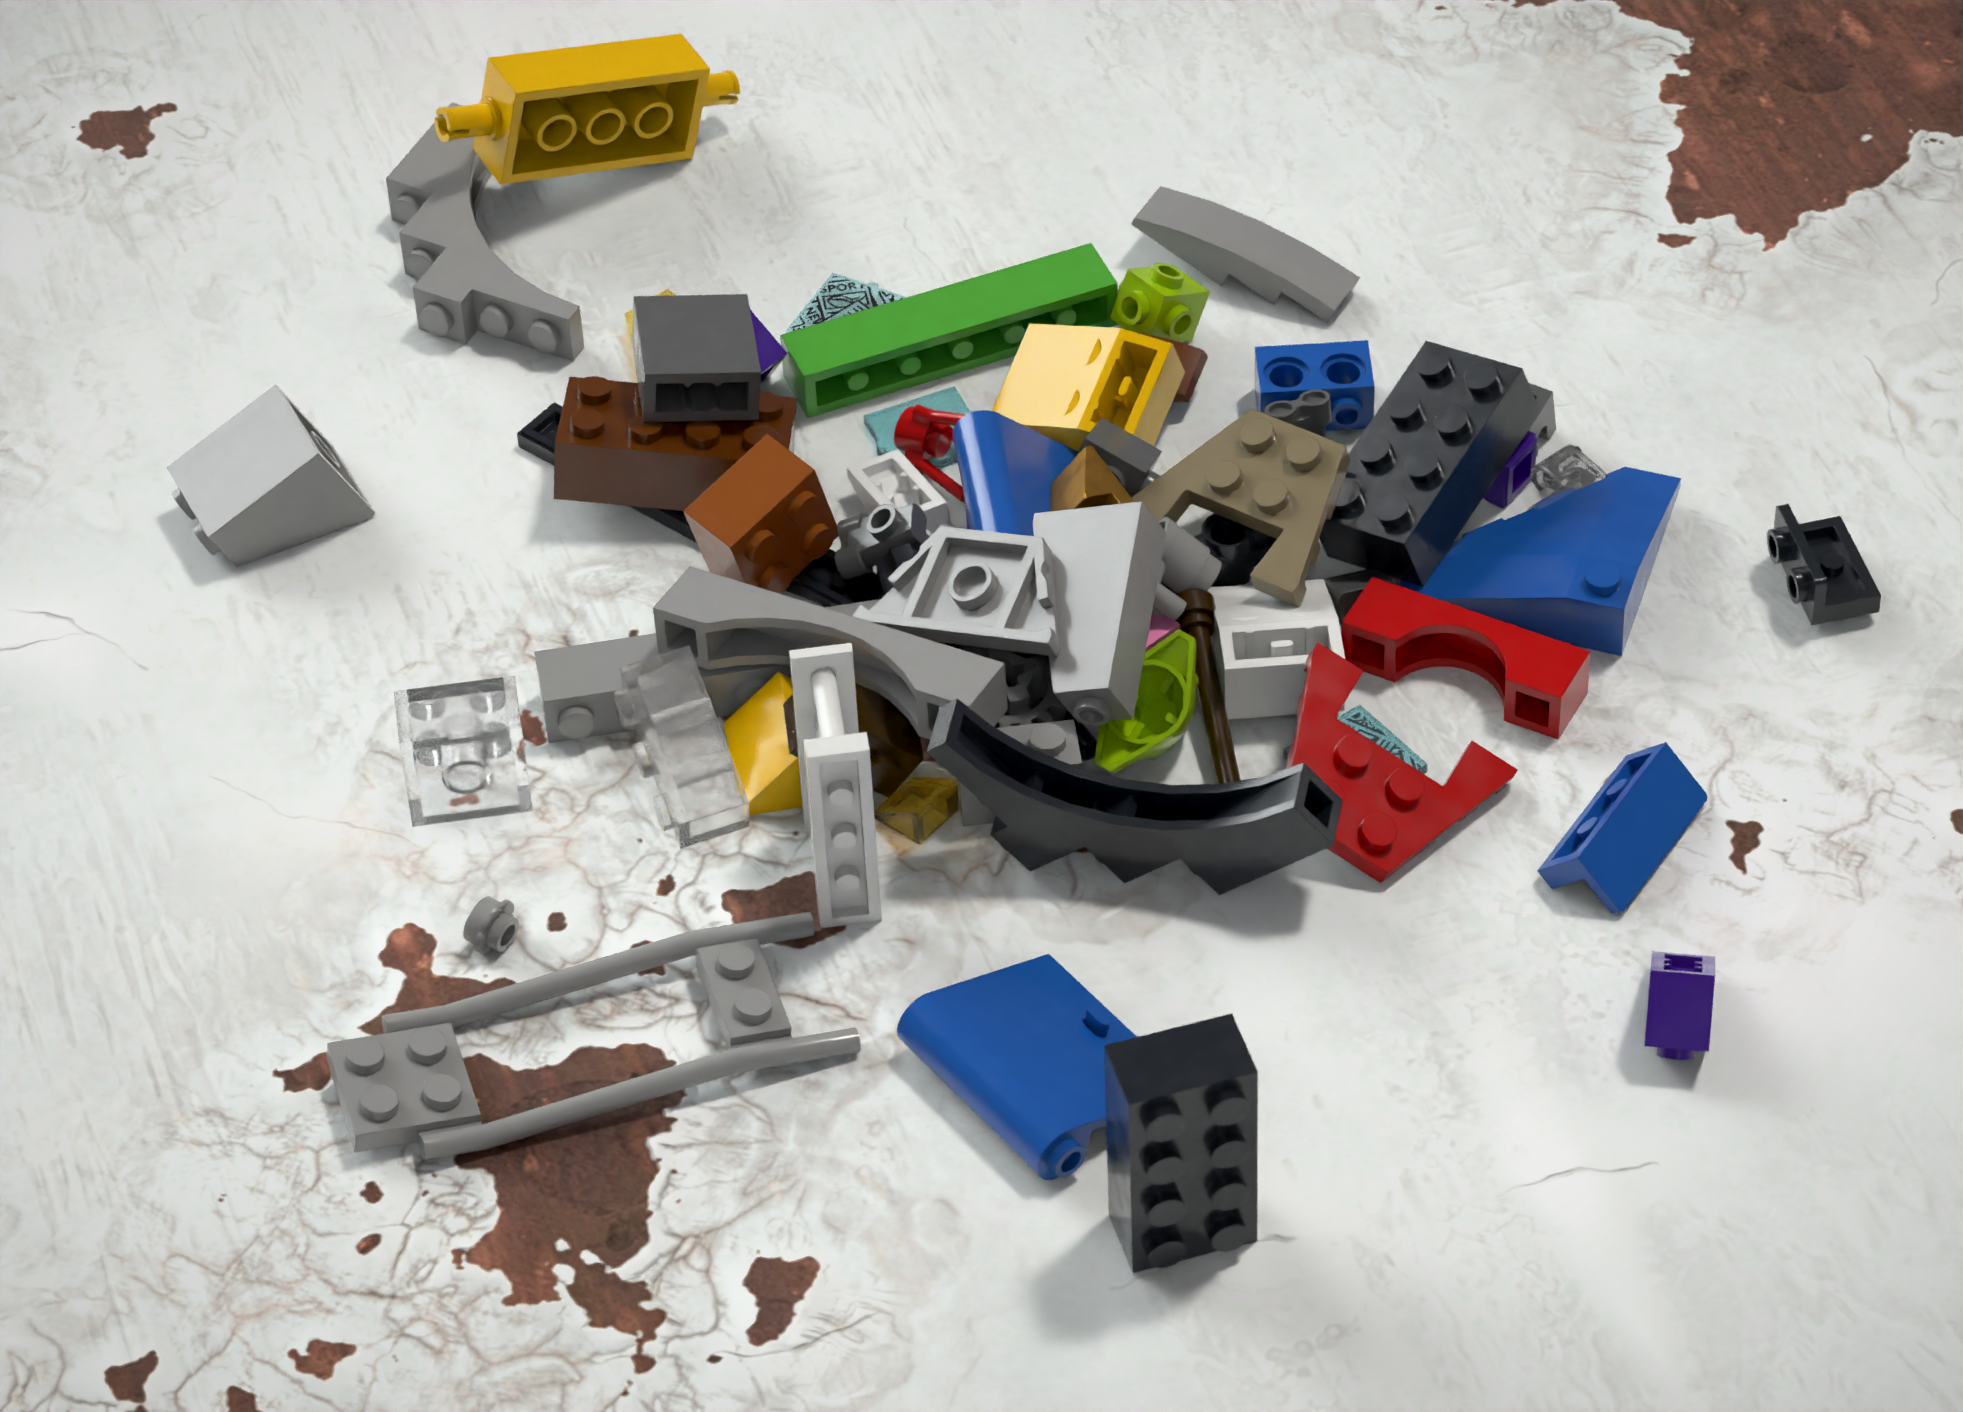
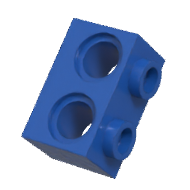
(1335, 367)

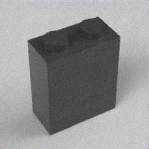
(696, 358)

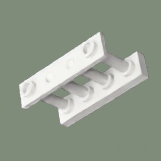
(836, 785)

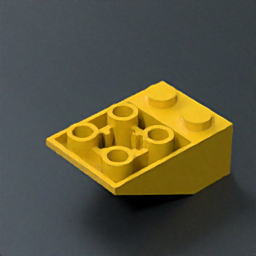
(1079, 374)

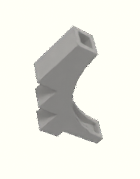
(460, 278)

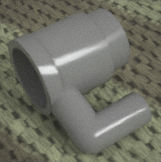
(1183, 567)

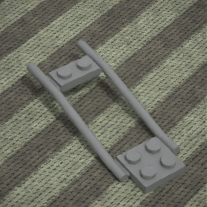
(417, 1088)

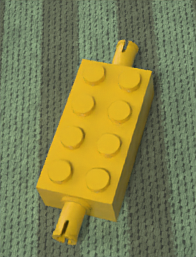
(589, 108)

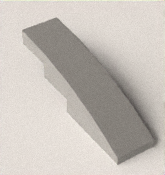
(1258, 255)

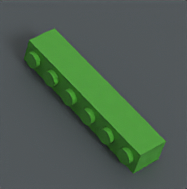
(944, 329)

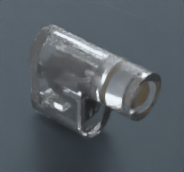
(1563, 474)

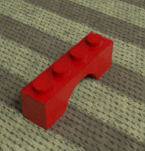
(1404, 631)

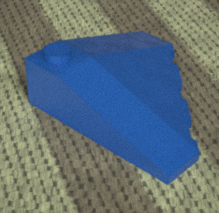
(1565, 567)

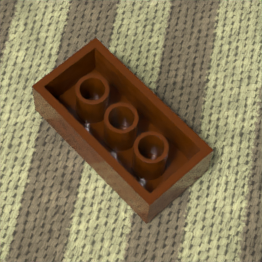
(619, 460)

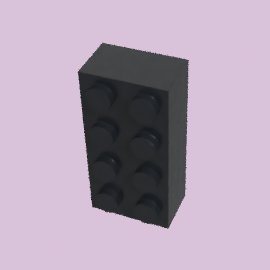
(1428, 461)
(1182, 1142)

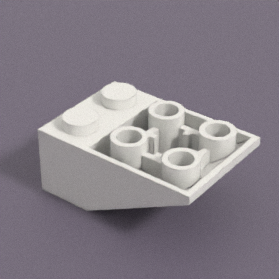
(1265, 646)

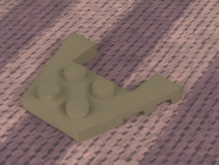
(1265, 479)

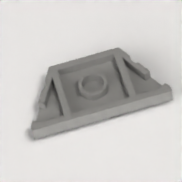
(975, 592)

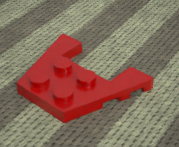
(1387, 805)

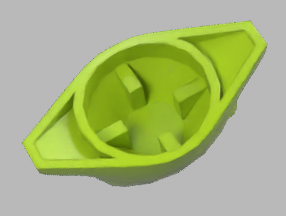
(1162, 707)

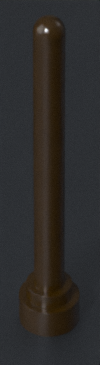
(1198, 622)

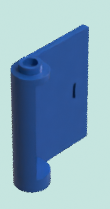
(1006, 471)
(1021, 1056)

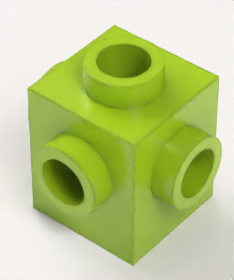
(1160, 302)

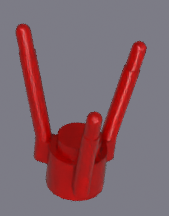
(927, 435)

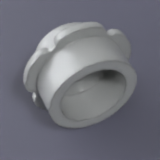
(491, 925)

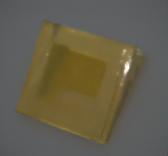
(919, 807)

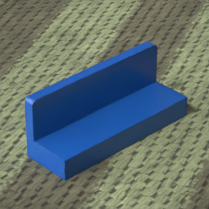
(1627, 827)

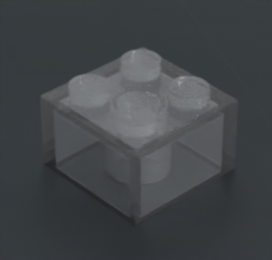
(463, 751)

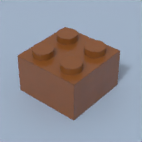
(763, 518)

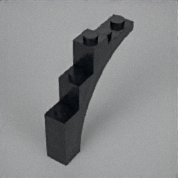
(1132, 826)

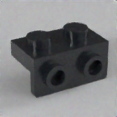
(1822, 567)

